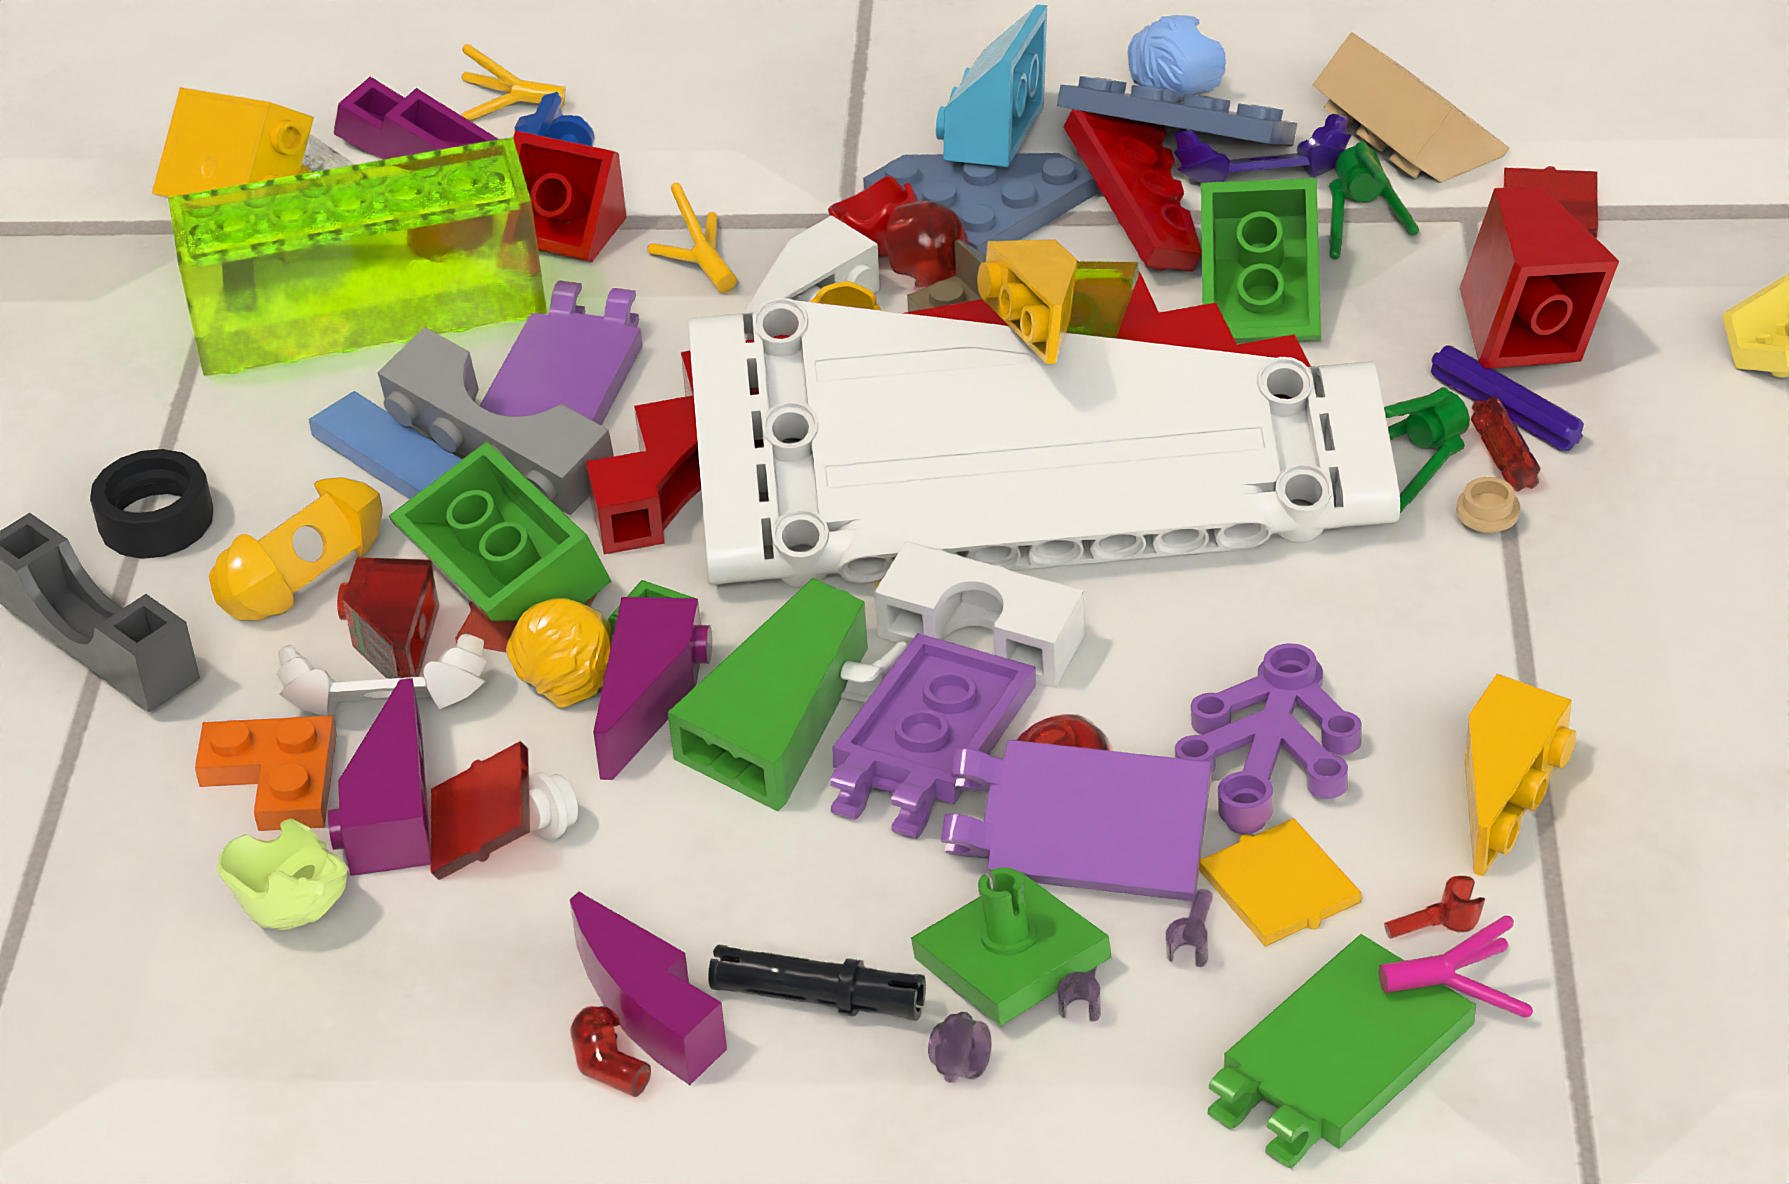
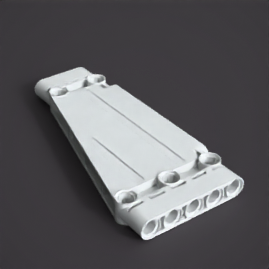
(1009, 460)

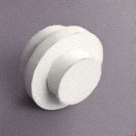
(551, 805)

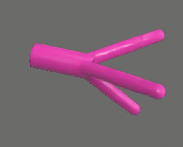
(1441, 969)

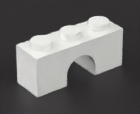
(943, 592)

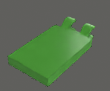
(1336, 1052)

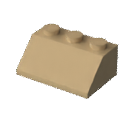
(1404, 114)

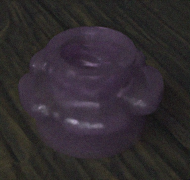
(960, 1047)

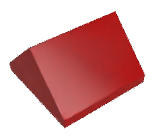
(572, 194)

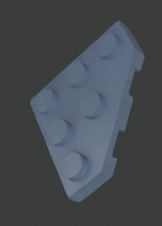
(995, 200)

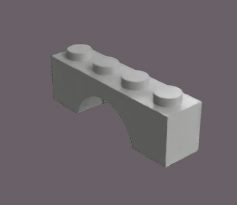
(436, 390)

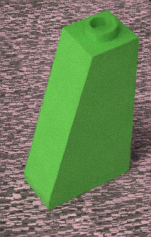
(772, 696)

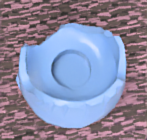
(1176, 57)

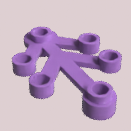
(1284, 677)

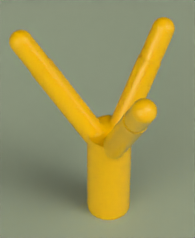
(517, 89)
(704, 249)

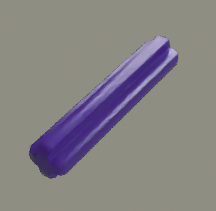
(1524, 406)

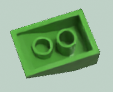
(1262, 257)

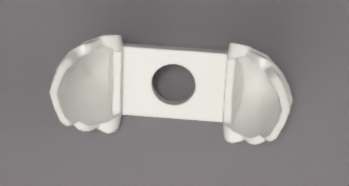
(445, 681)

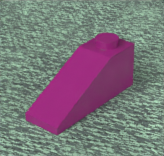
(647, 673)
(384, 792)

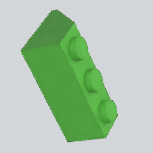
(500, 538)

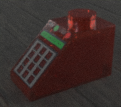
(390, 612)

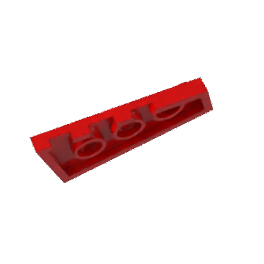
(1138, 184)

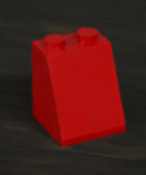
(1533, 281)

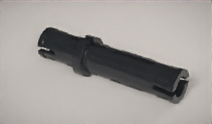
(844, 986)

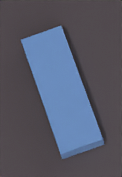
(381, 444)

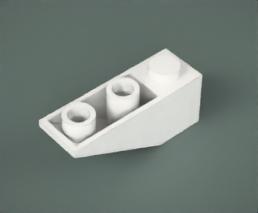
(816, 259)

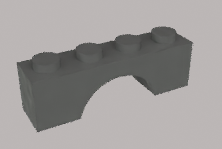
(134, 648)

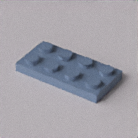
(1161, 107)

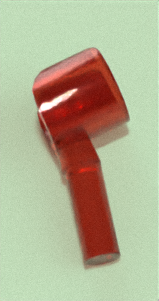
(1453, 911)

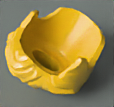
(561, 650)

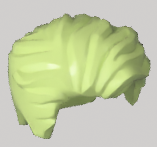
(283, 879)

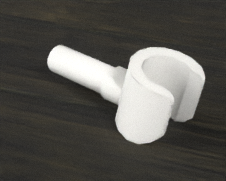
(865, 678)

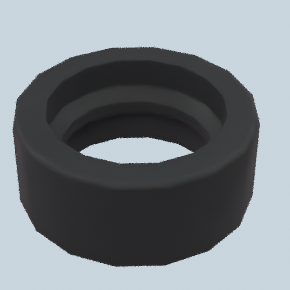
(157, 531)

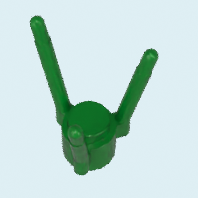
(1361, 180)
(1432, 423)

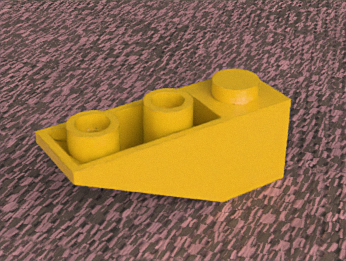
(1031, 290)
(1510, 750)

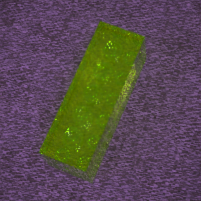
(357, 256)

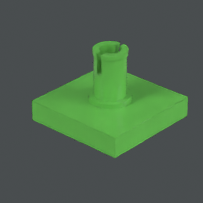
(1010, 945)

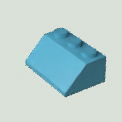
(998, 96)

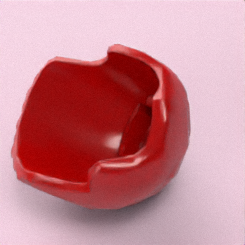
(872, 208)

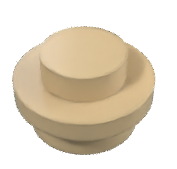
(1488, 505)

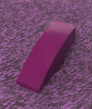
(400, 126)
(648, 990)

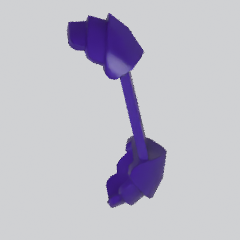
(1315, 155)

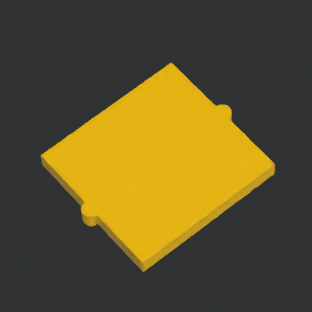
(1279, 881)

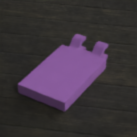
(568, 357)
(918, 715)
(1085, 817)

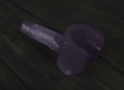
(1191, 929)
(1080, 987)

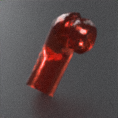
(598, 1055)

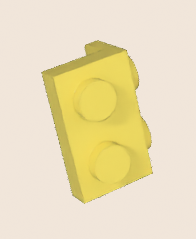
(1760, 330)

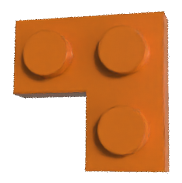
(282, 755)

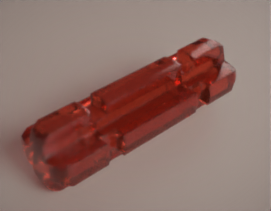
(1505, 443)

